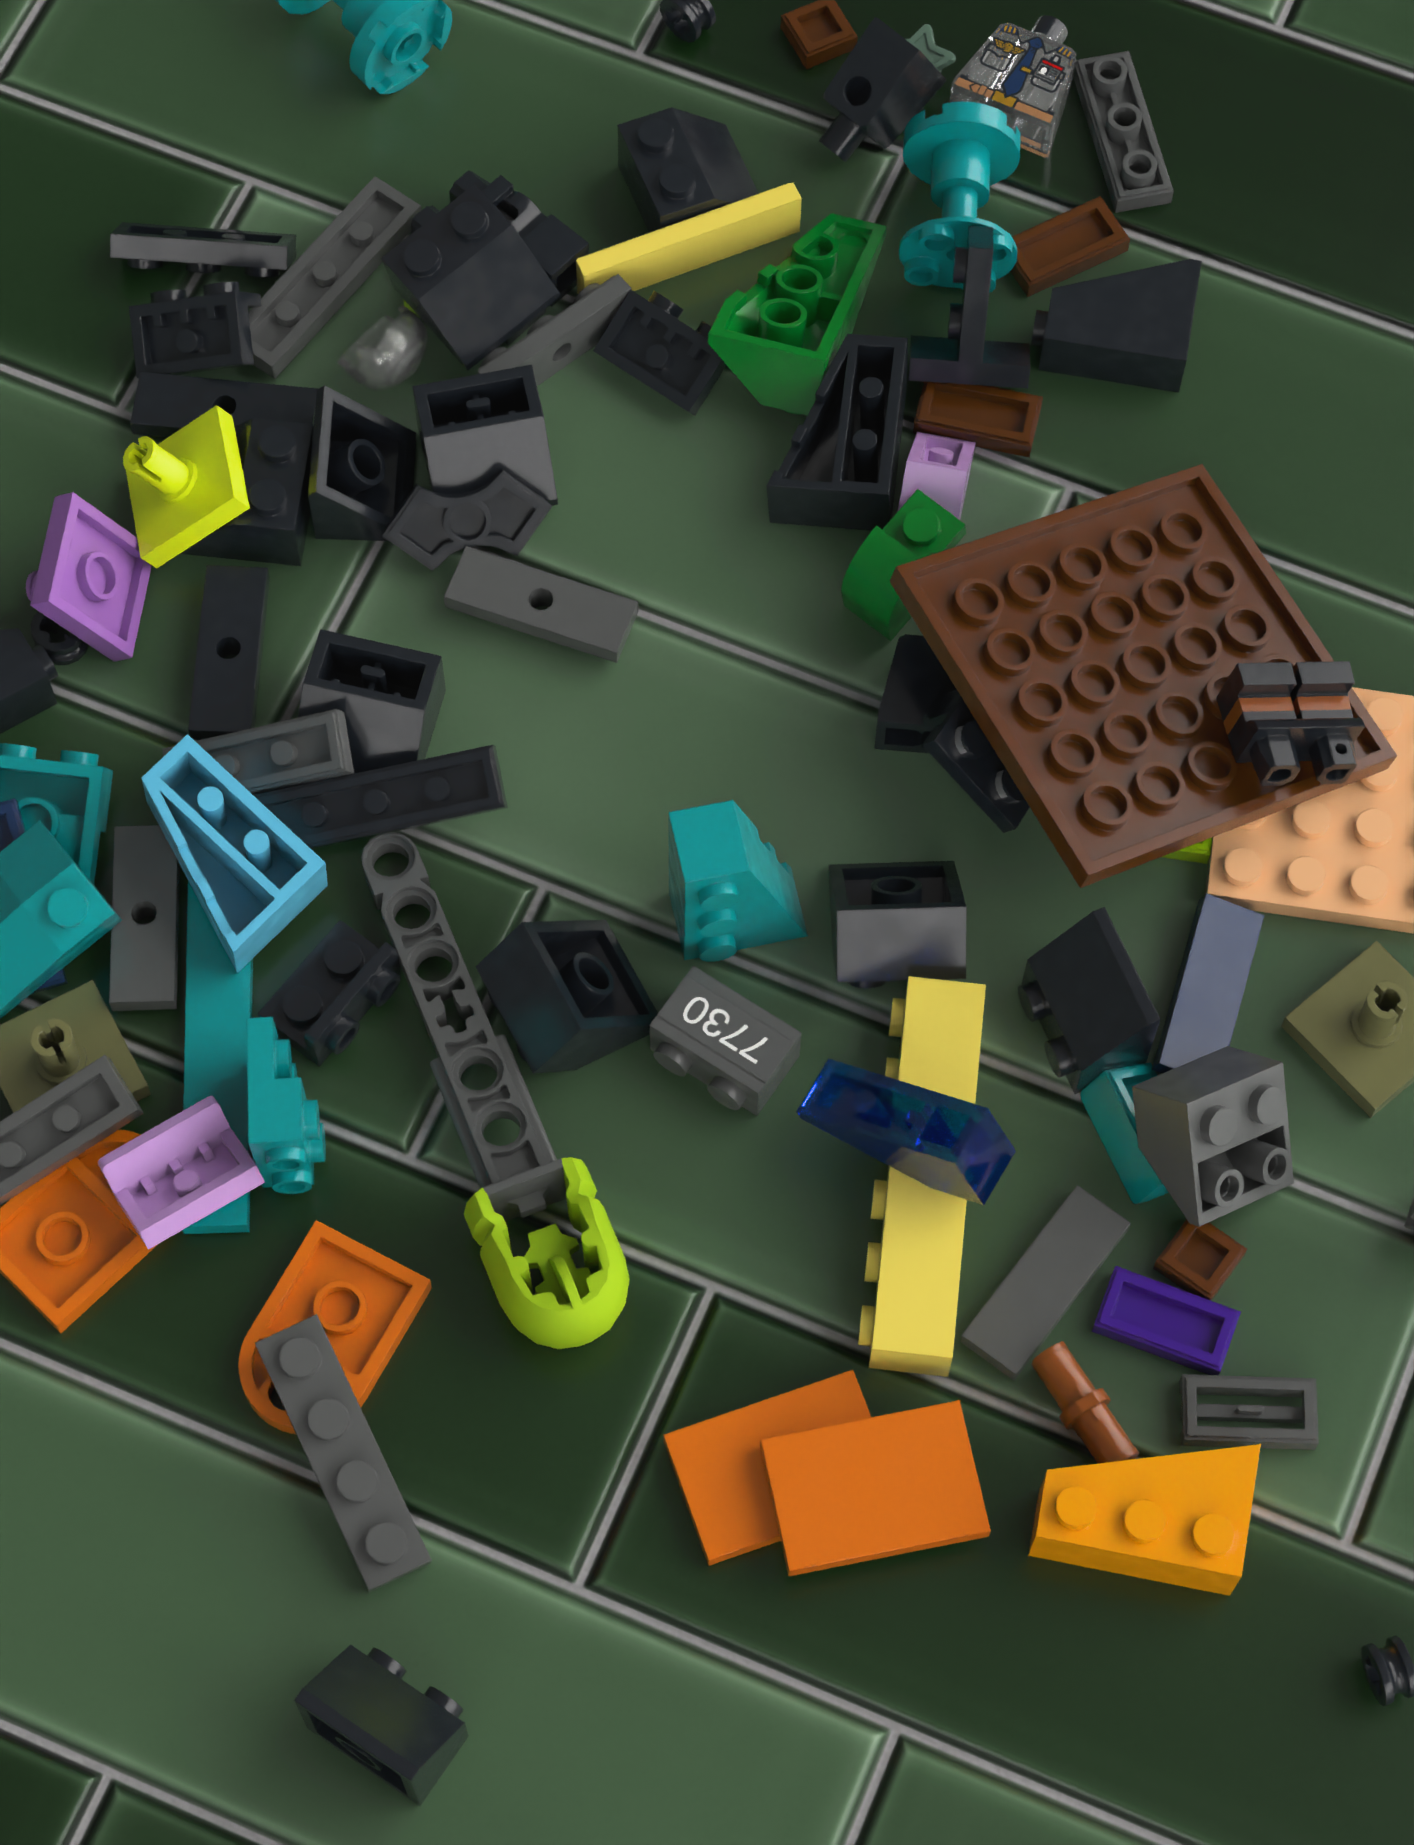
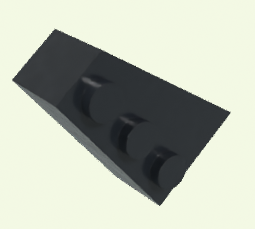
(849, 444)

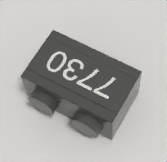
(723, 1042)

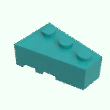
(727, 884)

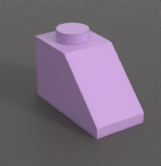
(938, 469)

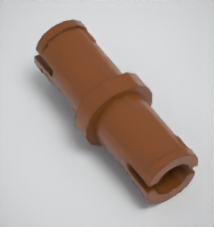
(1083, 1405)

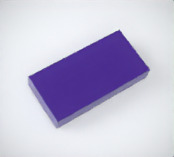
(1166, 1321)

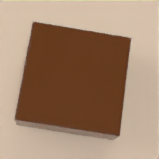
(818, 32)
(1200, 1259)

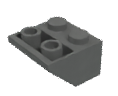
(1216, 1131)

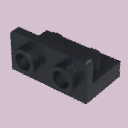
(194, 332)
(662, 350)
(332, 992)

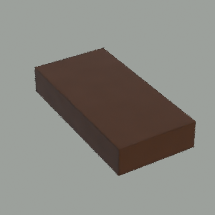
(1067, 246)
(980, 414)

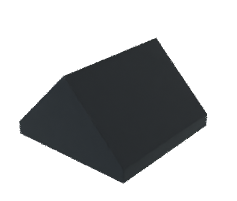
(357, 468)

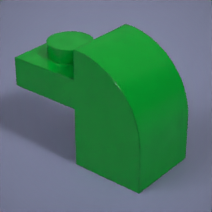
(913, 533)

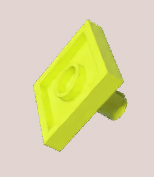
(185, 485)

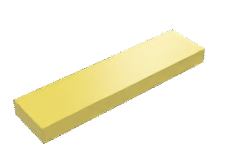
(696, 240)

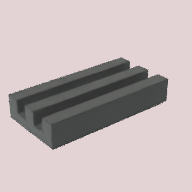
(1243, 1436)

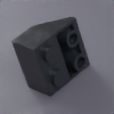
(482, 426)
(385, 692)

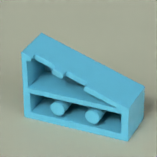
(232, 850)

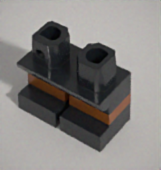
(1291, 716)

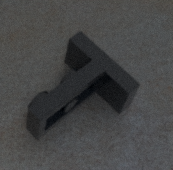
(965, 353)

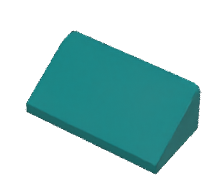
(1113, 1116)

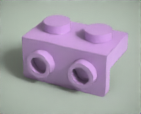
(179, 1172)

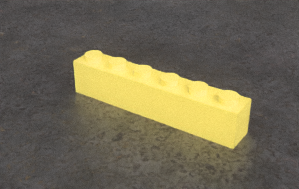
(922, 1227)

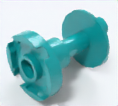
(388, 36)
(960, 159)

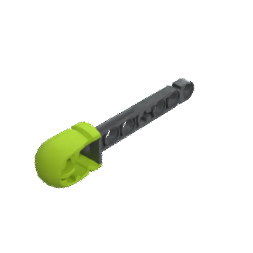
(513, 1179)

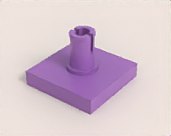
(90, 577)

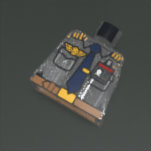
(1023, 77)

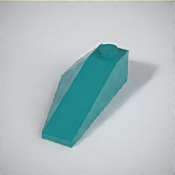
(45, 914)

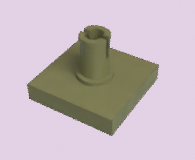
(1361, 1028)
(60, 1040)

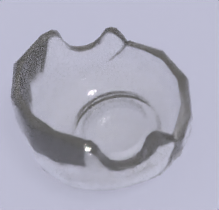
(386, 351)

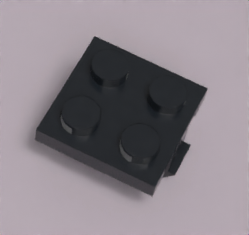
(971, 760)

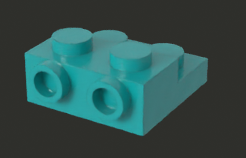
(64, 795)
(281, 1121)

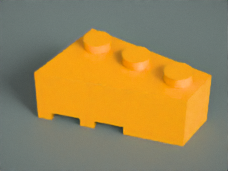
(1152, 1517)

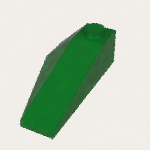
(798, 313)

